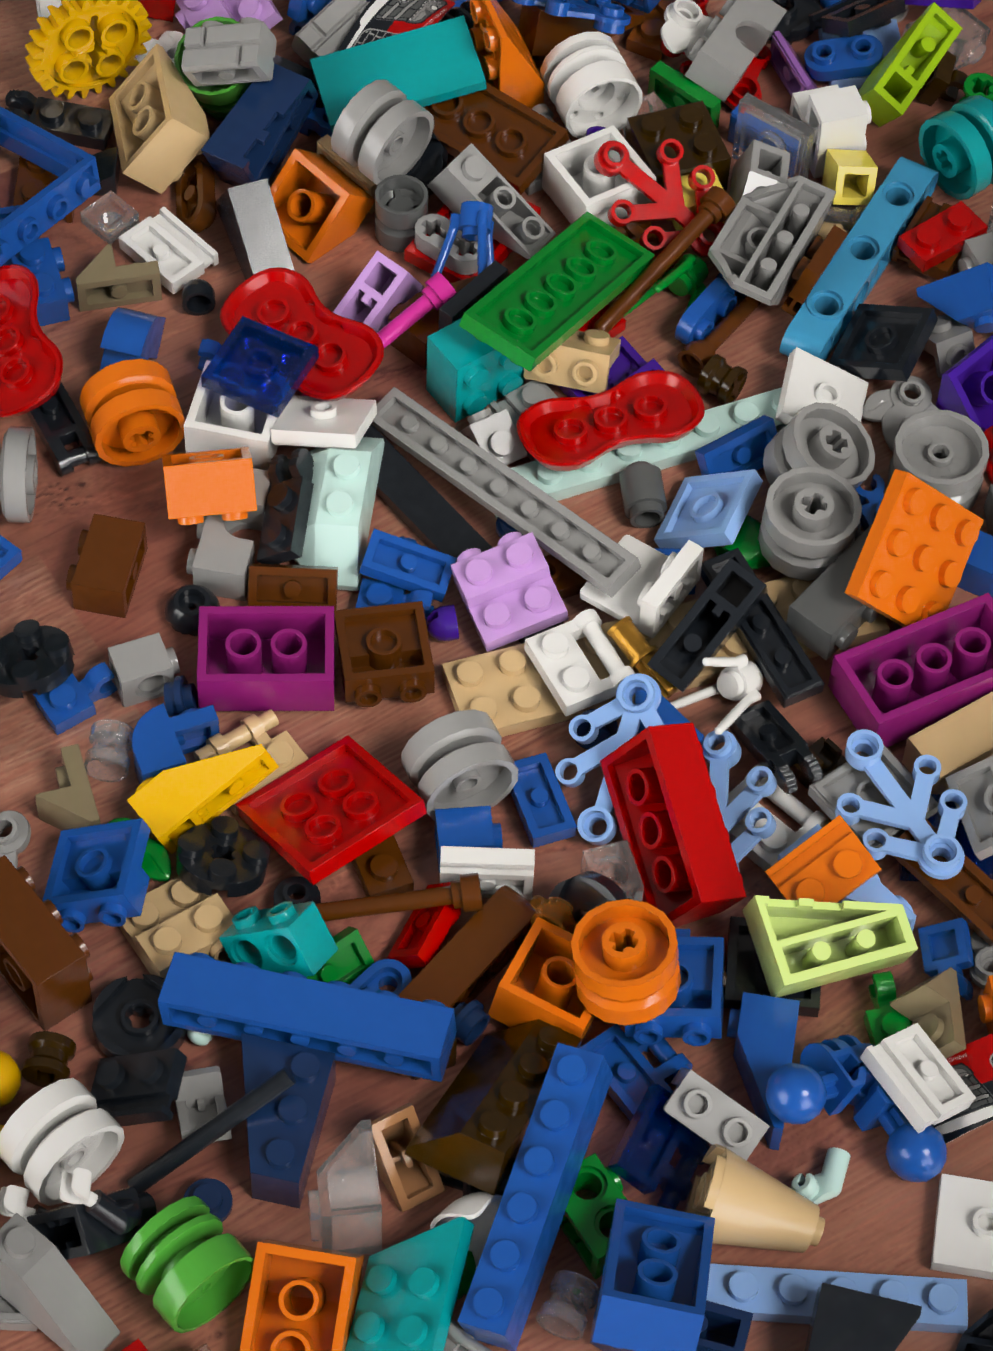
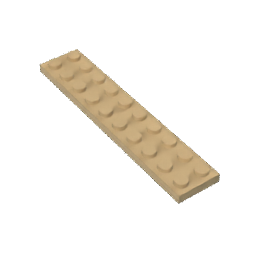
(518, 699)

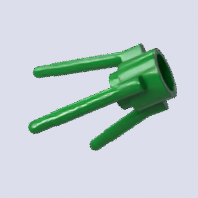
(682, 279)

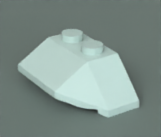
(342, 508)

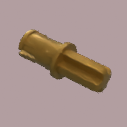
(638, 652)

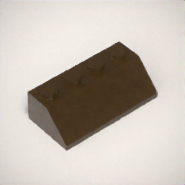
(489, 1105)

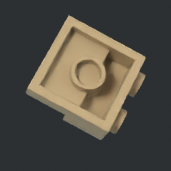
(177, 921)

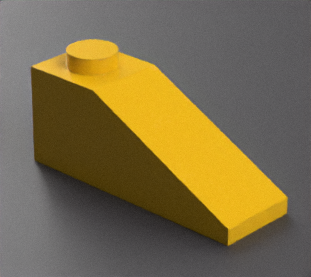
(198, 791)

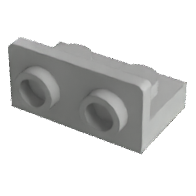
(713, 1114)

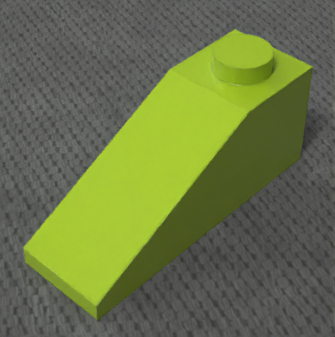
(908, 65)

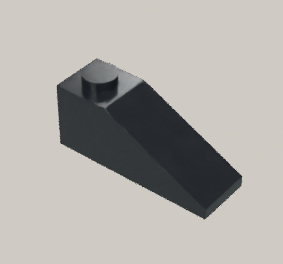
(708, 624)

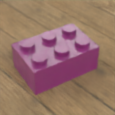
(266, 658)

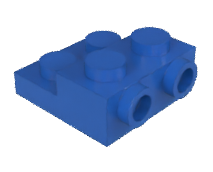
(53, 291)
(99, 874)
(699, 1003)

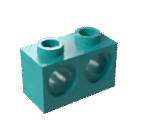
(280, 938)

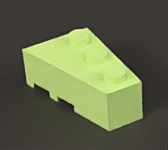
(825, 942)

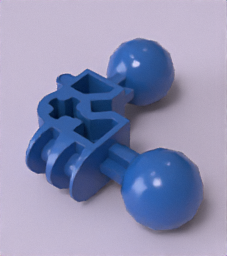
(835, 1076)

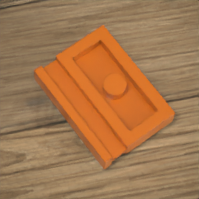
(825, 865)

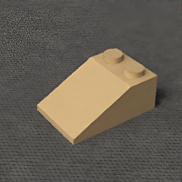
(157, 122)

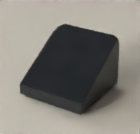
(108, 169)

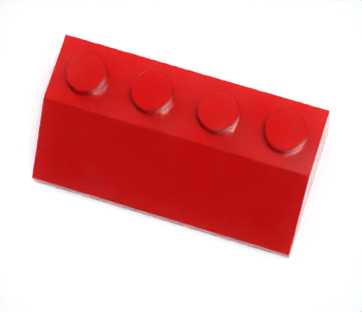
(673, 823)

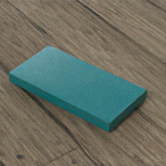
(423, 63)

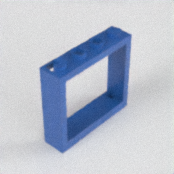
(75, 183)

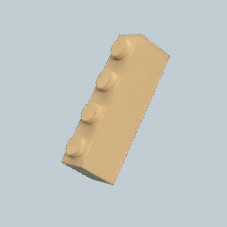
(955, 741)

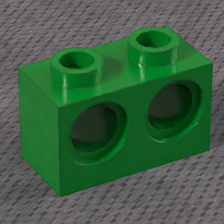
(588, 1217)

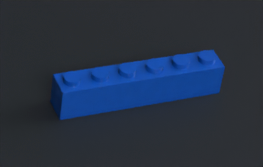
(287, 1007)
(536, 1197)

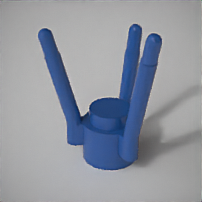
(477, 226)

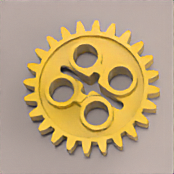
(87, 44)

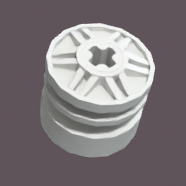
(590, 83)

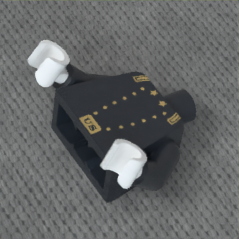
(90, 1219)

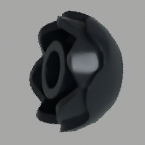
(178, 605)

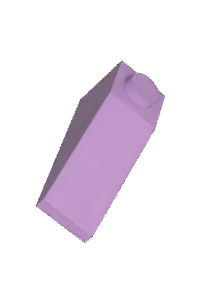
(377, 292)

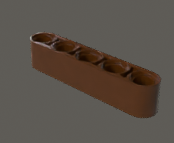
(475, 952)

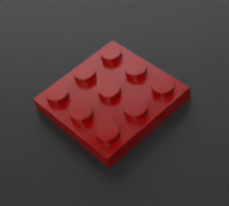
(331, 809)

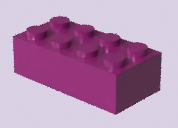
(917, 672)

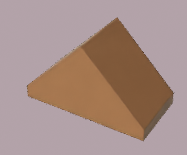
(404, 1177)

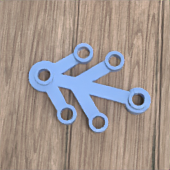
(631, 718)
(720, 763)
(903, 811)

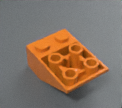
(504, 54)

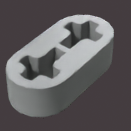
(432, 245)

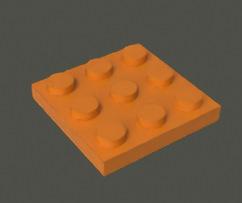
(913, 552)

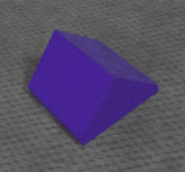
(969, 386)

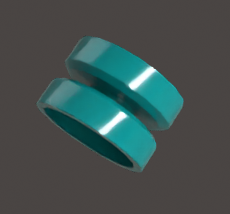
(960, 146)

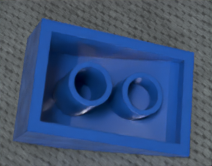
(654, 1279)

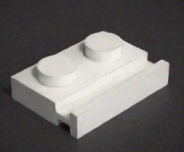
(174, 245)
(494, 866)
(917, 1077)

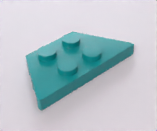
(411, 1291)

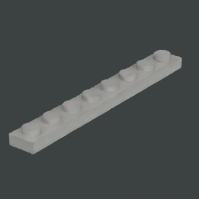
(505, 492)

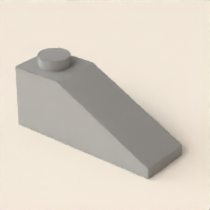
(49, 1291)

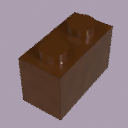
(107, 565)

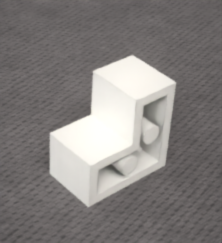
(837, 117)

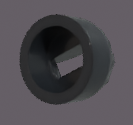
(198, 297)

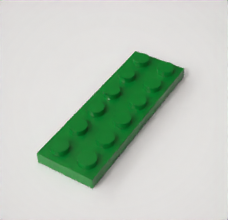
(556, 291)

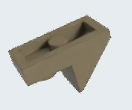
(109, 285)
(73, 802)
(937, 1010)

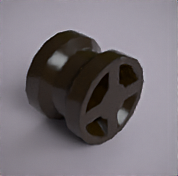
(721, 380)
(48, 1058)

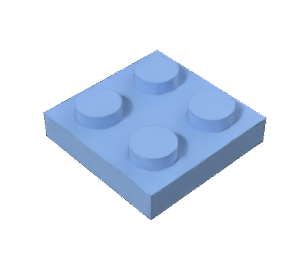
(709, 509)

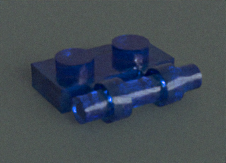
(649, 1146)

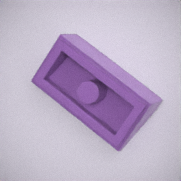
(789, 65)

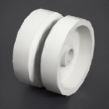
(56, 1134)

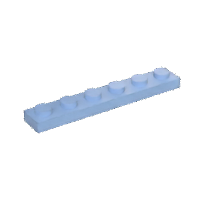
(790, 1294)

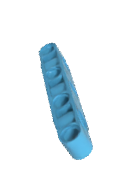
(859, 260)

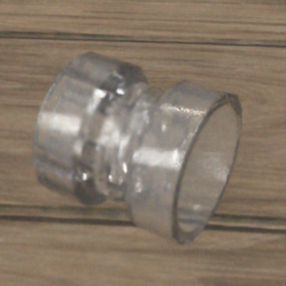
(109, 752)
(569, 1302)

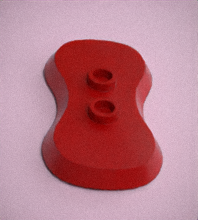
(289, 304)
(28, 359)
(638, 410)

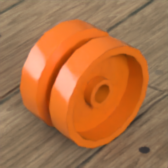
(132, 412)
(626, 962)

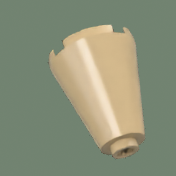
(753, 1206)

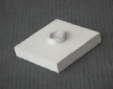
(815, 380)
(323, 423)
(964, 1227)

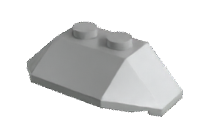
(770, 237)

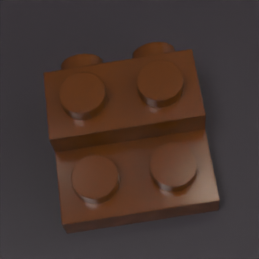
(384, 653)

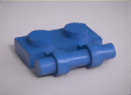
(632, 1070)

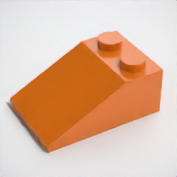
(300, 1298)

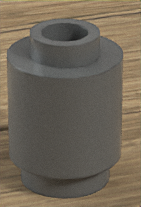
(643, 494)

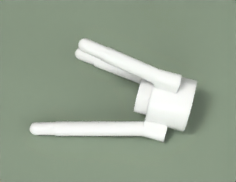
(736, 682)

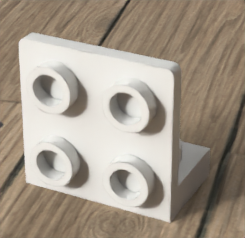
(654, 589)

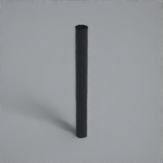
(212, 1130)

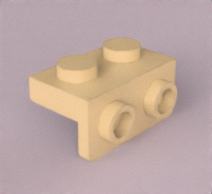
(579, 362)

